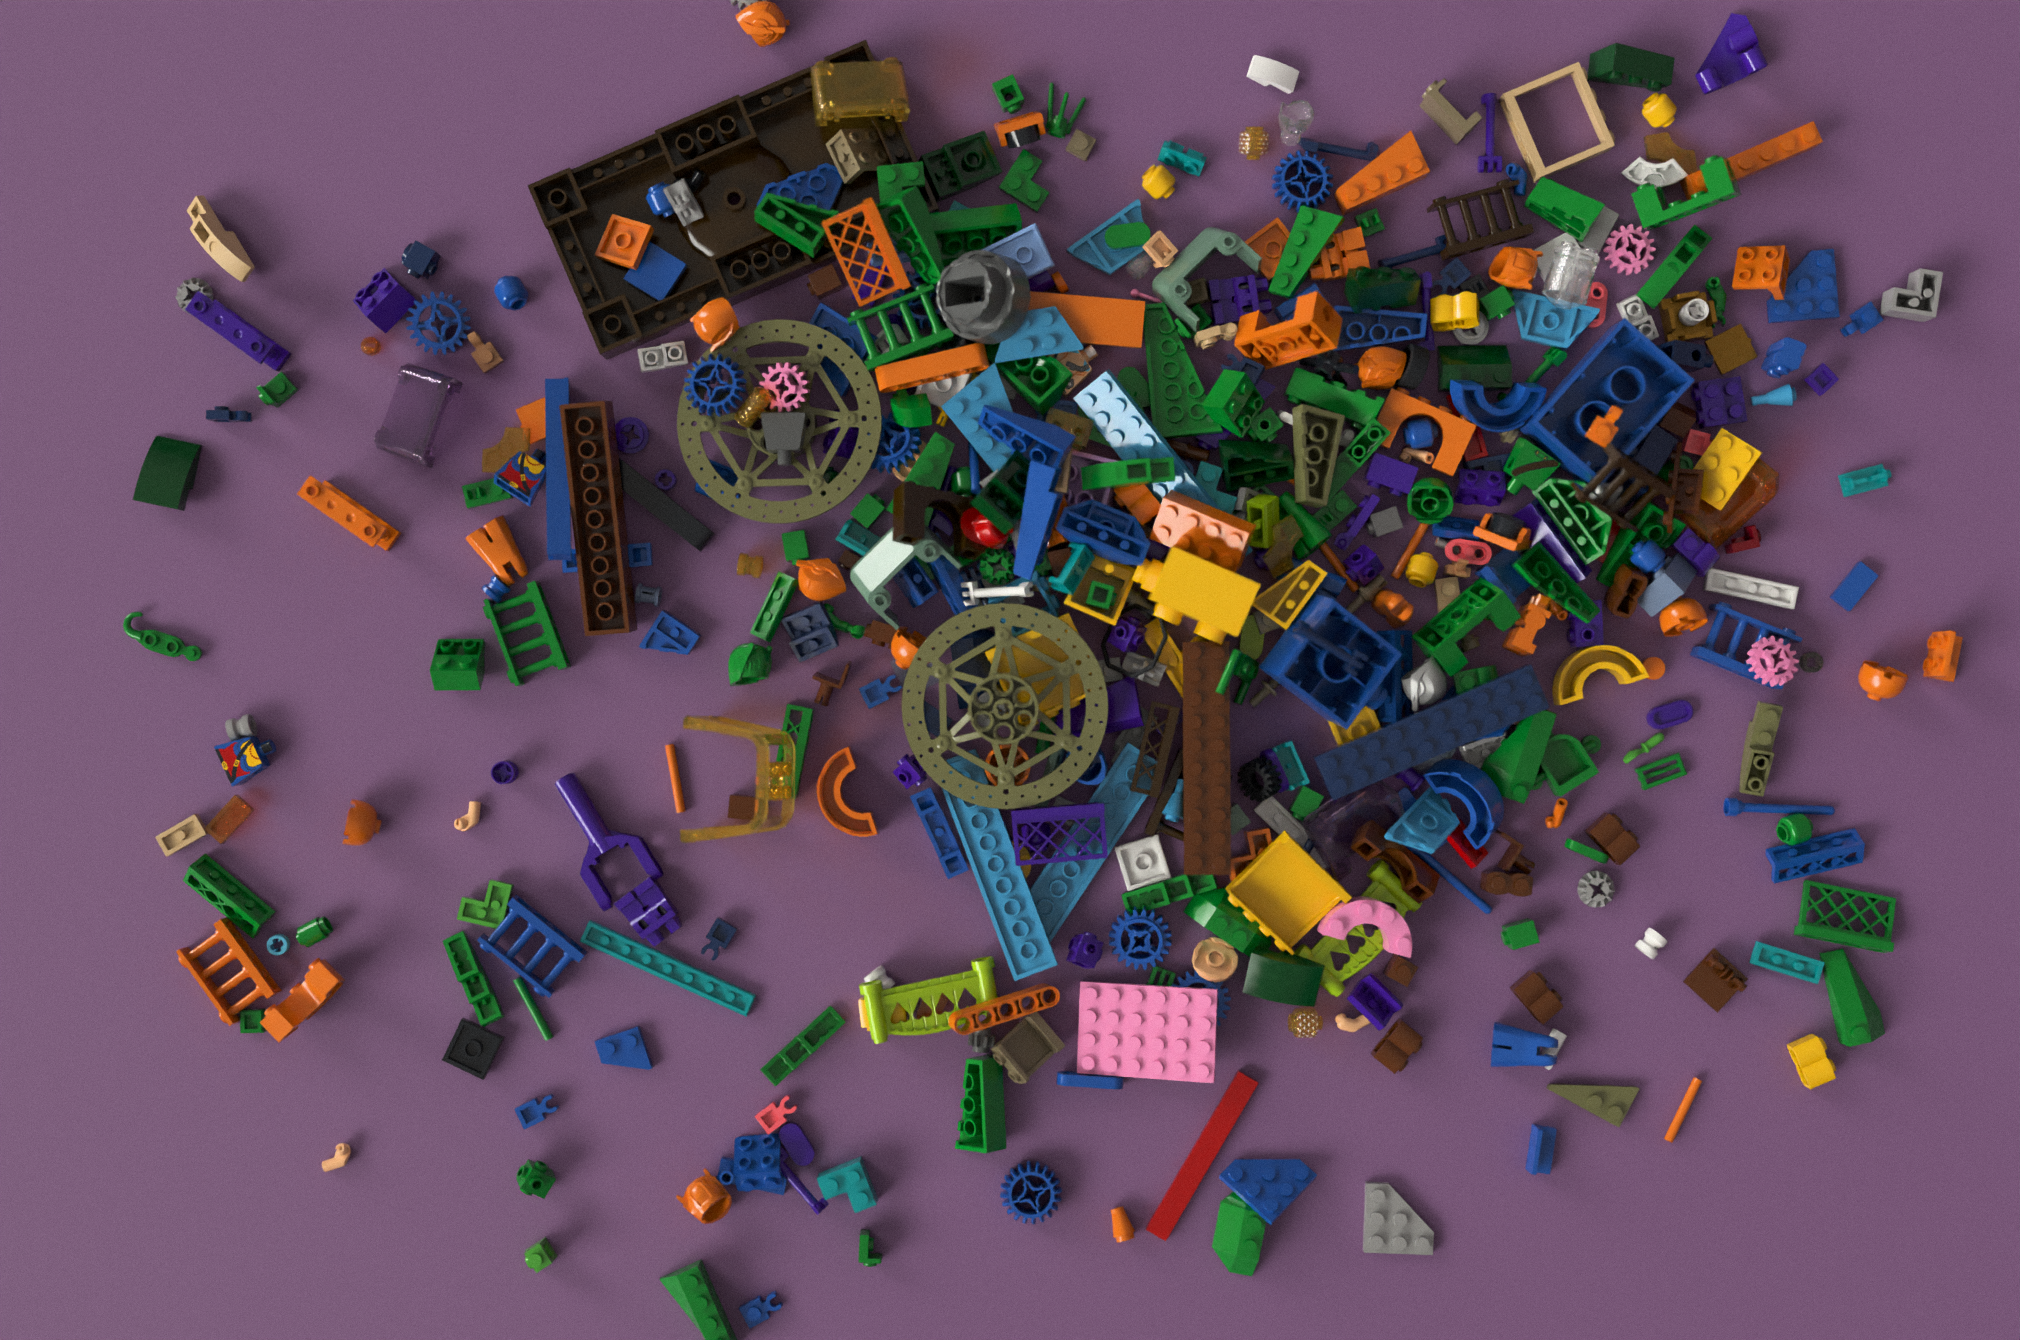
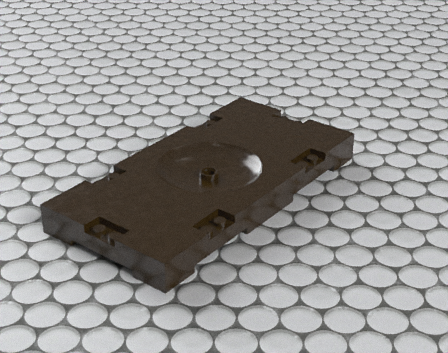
(727, 253)

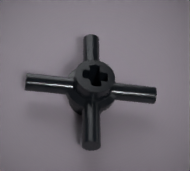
(1330, 366)

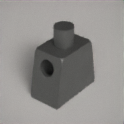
(784, 434)

